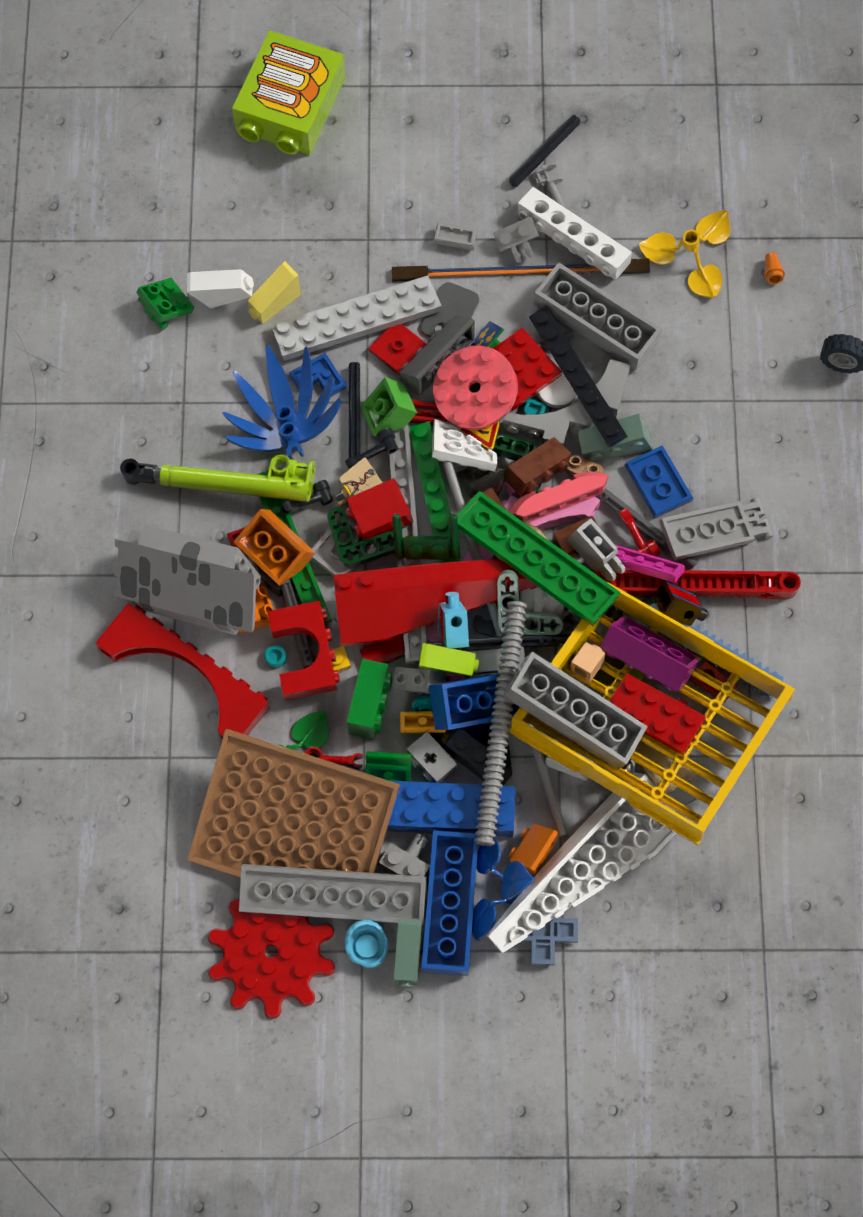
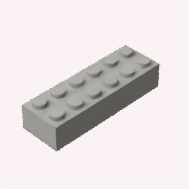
(597, 316)
(575, 711)

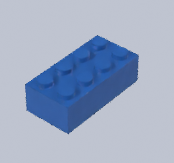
(464, 702)

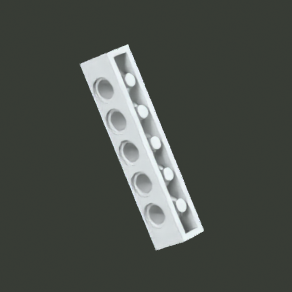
(584, 233)

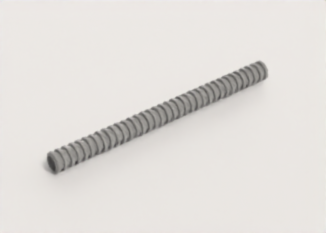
(500, 725)

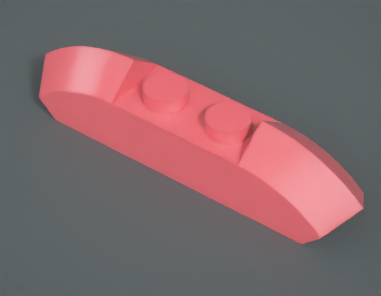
(567, 493)

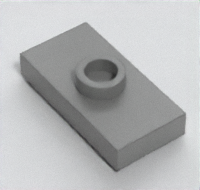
(455, 236)

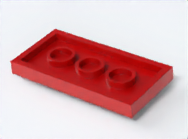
(666, 718)

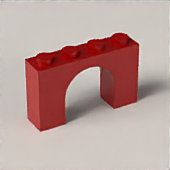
(320, 675)

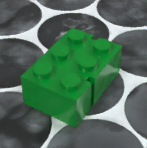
(369, 699)

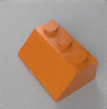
(274, 546)

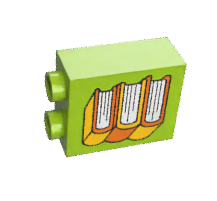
(288, 93)

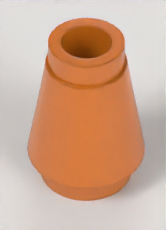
(773, 269)

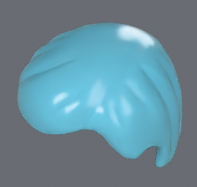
(366, 943)

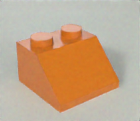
(534, 848)

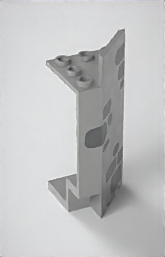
(187, 579)

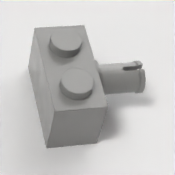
(405, 862)

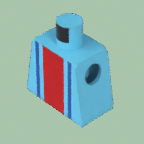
(453, 622)

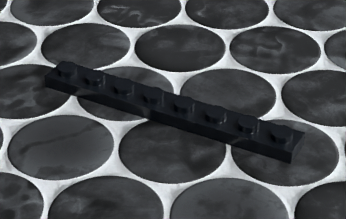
(578, 377)

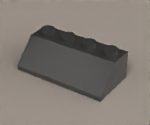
(422, 369)

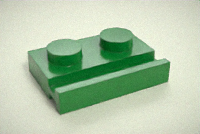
(389, 765)

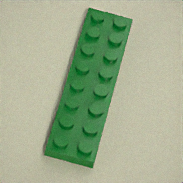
(536, 558)

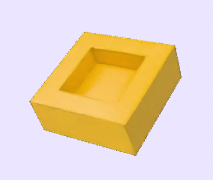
(342, 662)

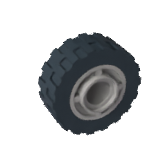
(843, 353)

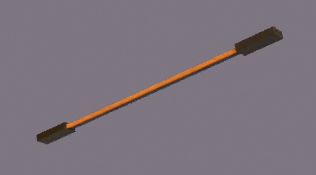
(410, 273)

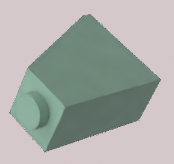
(407, 953)

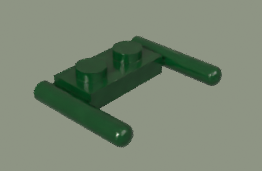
(427, 546)

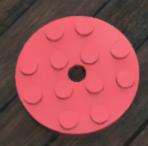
(487, 405)

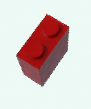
(375, 509)

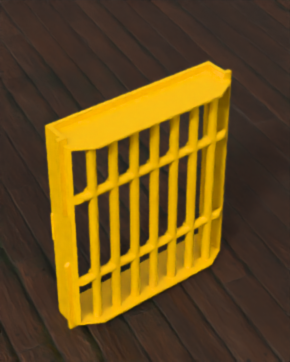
(649, 804)

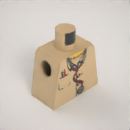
(356, 480)

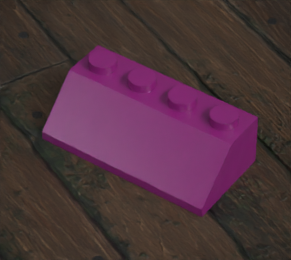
(649, 653)

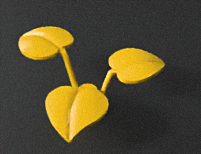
(714, 229)

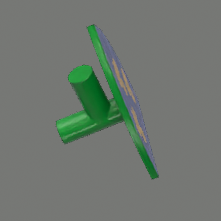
(488, 335)

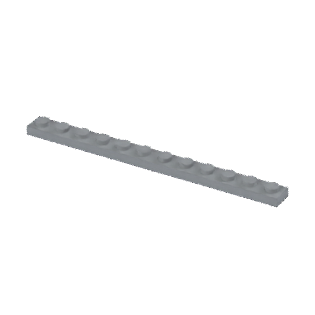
(402, 471)

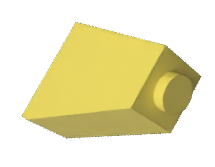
(275, 293)

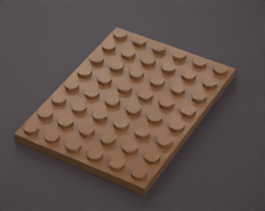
(289, 811)

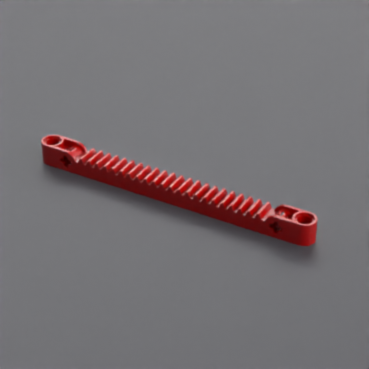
(714, 583)

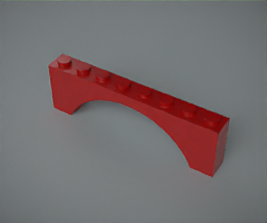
(138, 634)

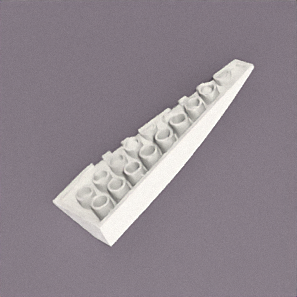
(595, 855)

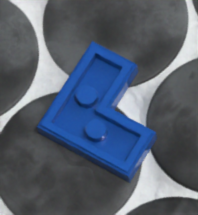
(322, 370)

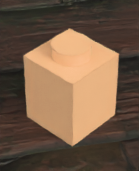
(587, 661)

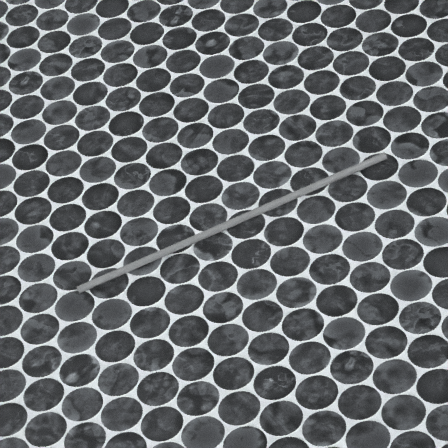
(539, 758)

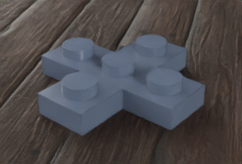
(543, 940)

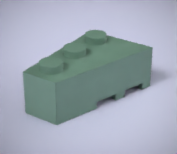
(638, 440)

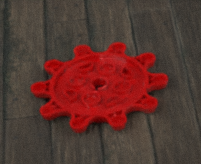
(266, 977)

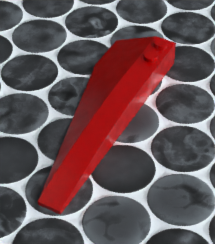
(400, 599)

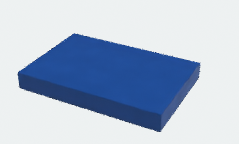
(658, 481)

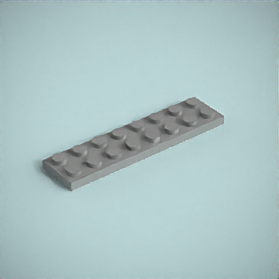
(356, 317)
(331, 893)

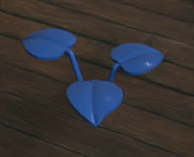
(515, 879)

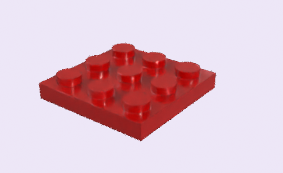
(530, 363)

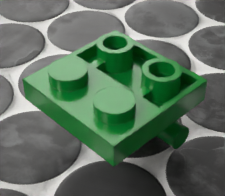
(164, 301)

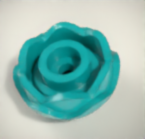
(422, 703)

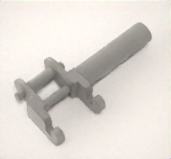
(550, 182)

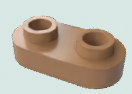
(580, 464)

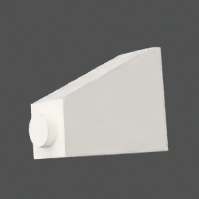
(219, 287)

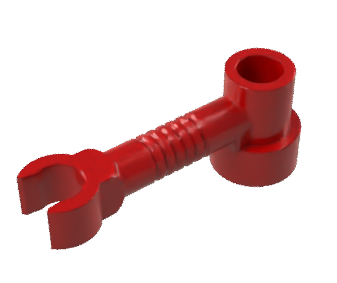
(648, 548)
(342, 760)

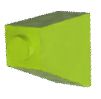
(447, 660)

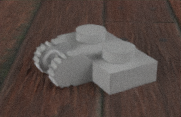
(515, 235)

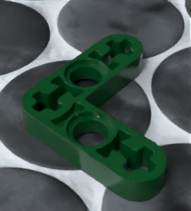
(503, 450)
(351, 546)

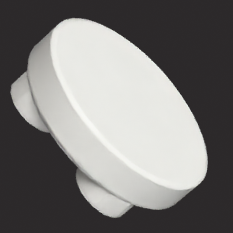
(558, 393)

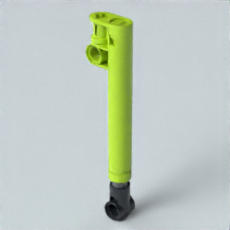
(291, 483)

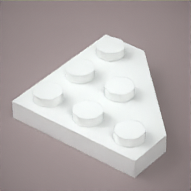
(453, 446)

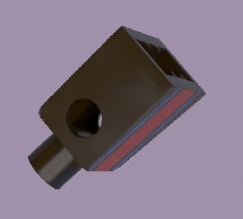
(679, 603)

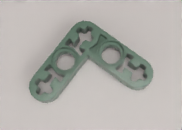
(547, 616)

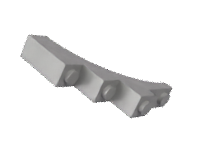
(572, 417)

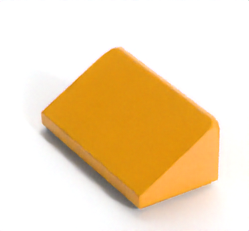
(417, 722)

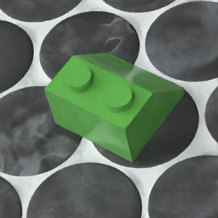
(388, 406)

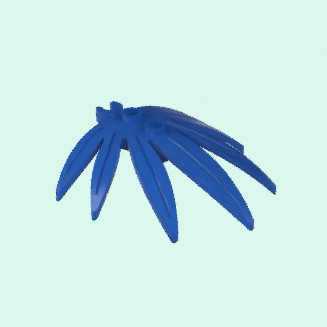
(291, 426)

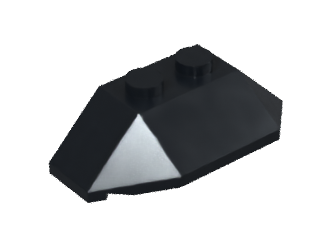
(469, 748)

